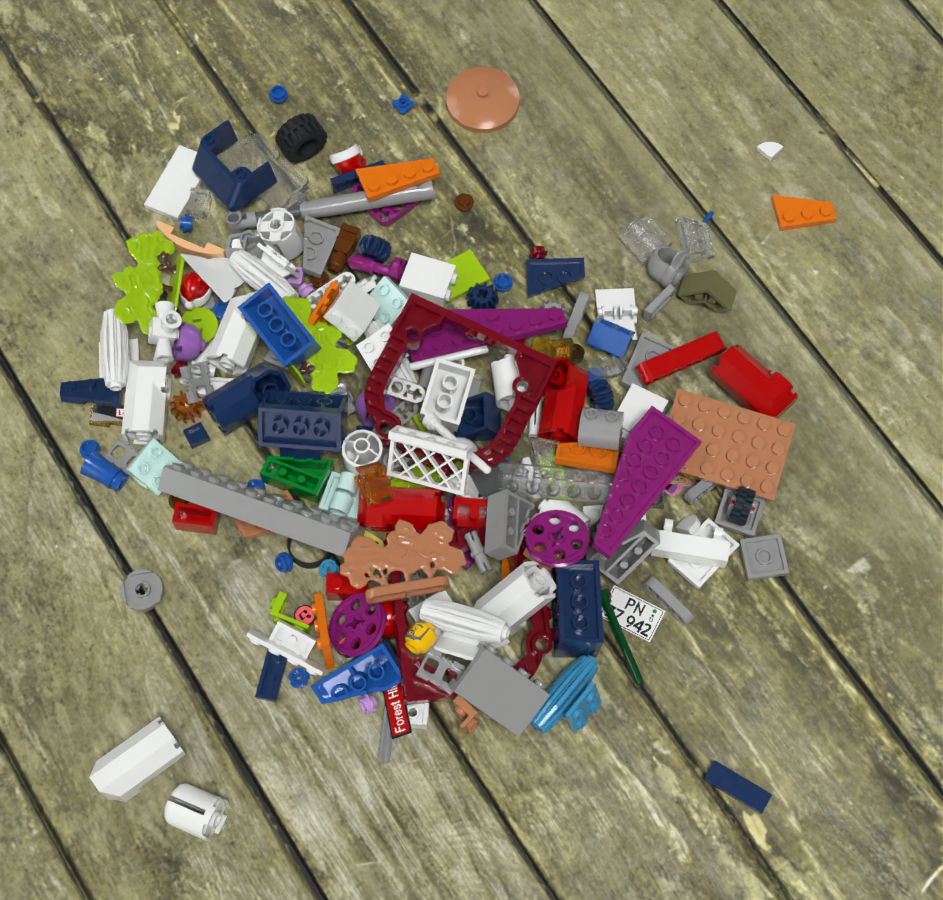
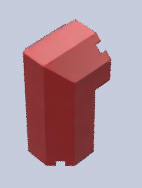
(753, 383)
(564, 403)
(412, 505)

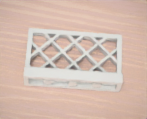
(436, 444)

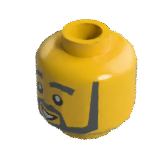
(420, 637)

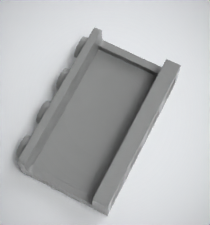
(501, 690)

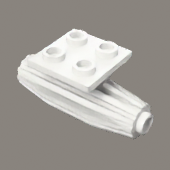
(269, 269)
(371, 348)
(115, 351)
(463, 627)

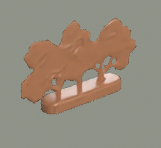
(406, 553)

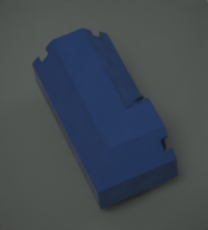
(240, 398)

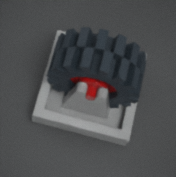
(739, 511)

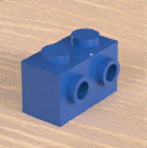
(610, 338)

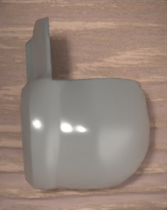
(668, 265)

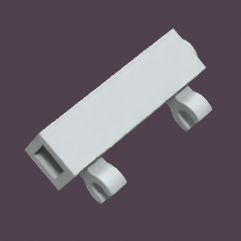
(692, 548)

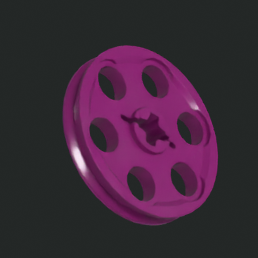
(553, 531)
(363, 623)

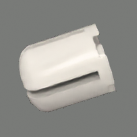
(281, 233)
(192, 822)

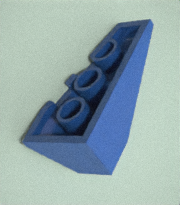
(362, 675)

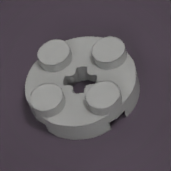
(132, 584)

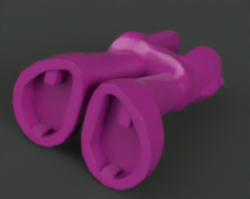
(364, 264)

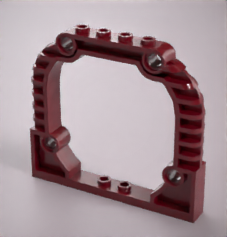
(425, 317)
(417, 690)

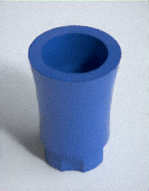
(103, 471)

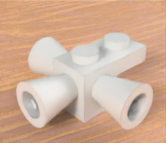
(164, 330)

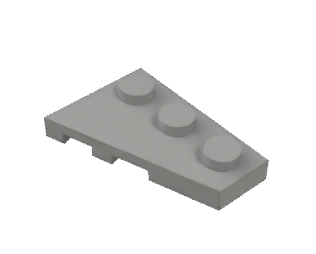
(645, 349)

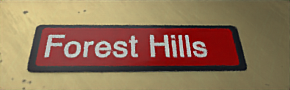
(397, 712)

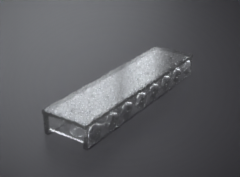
(558, 483)

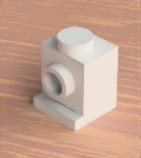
(421, 719)

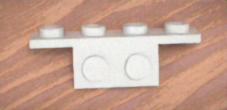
(289, 643)

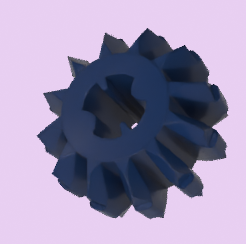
(374, 248)
(482, 291)
(600, 394)

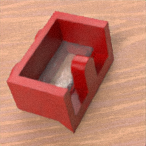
(469, 512)

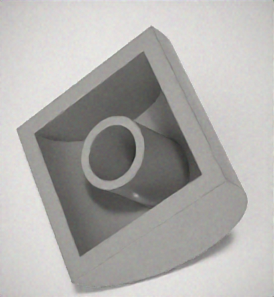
(600, 428)

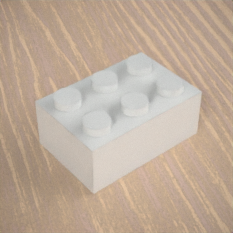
(447, 392)

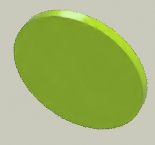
(203, 320)

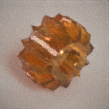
(181, 412)

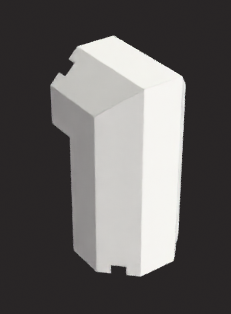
(234, 340)
(146, 401)
(519, 595)
(136, 762)

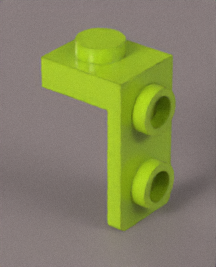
(278, 607)

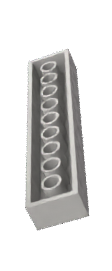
(259, 507)

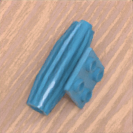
(570, 697)

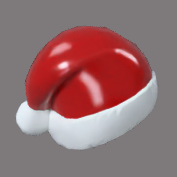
(348, 159)
(194, 291)

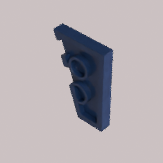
(553, 273)
(89, 391)

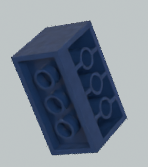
(302, 420)
(577, 610)

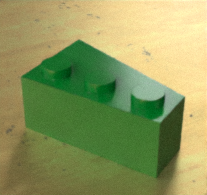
(299, 476)

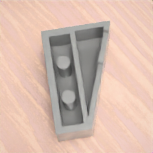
(505, 523)
(630, 554)

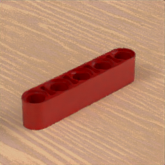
(680, 358)

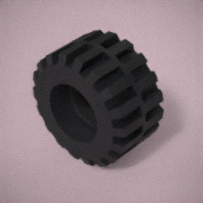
(301, 137)

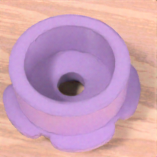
(305, 290)
(368, 704)

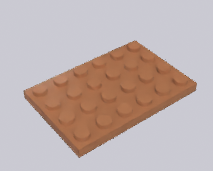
(736, 444)

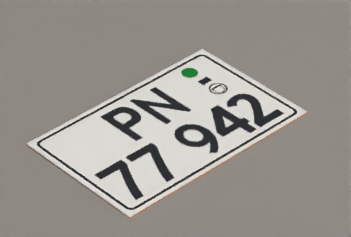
(635, 613)

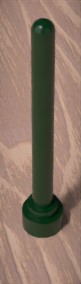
(606, 603)

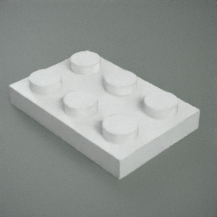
(697, 573)

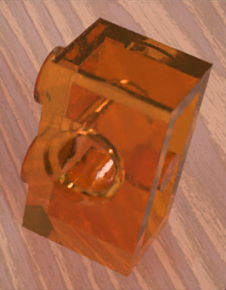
(373, 483)

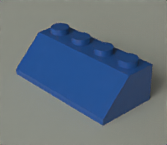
(279, 326)

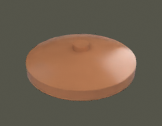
(482, 99)

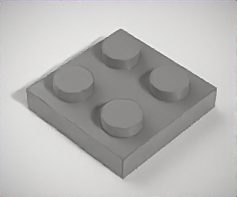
(763, 557)

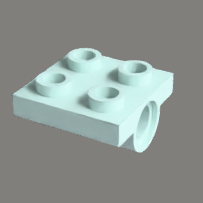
(391, 300)
(149, 464)
(341, 495)

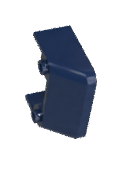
(230, 188)

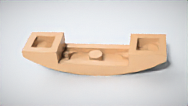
(181, 245)

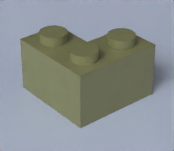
(707, 288)

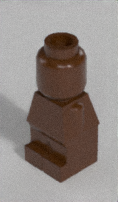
(344, 247)

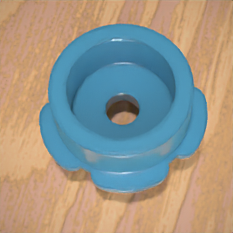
(328, 563)

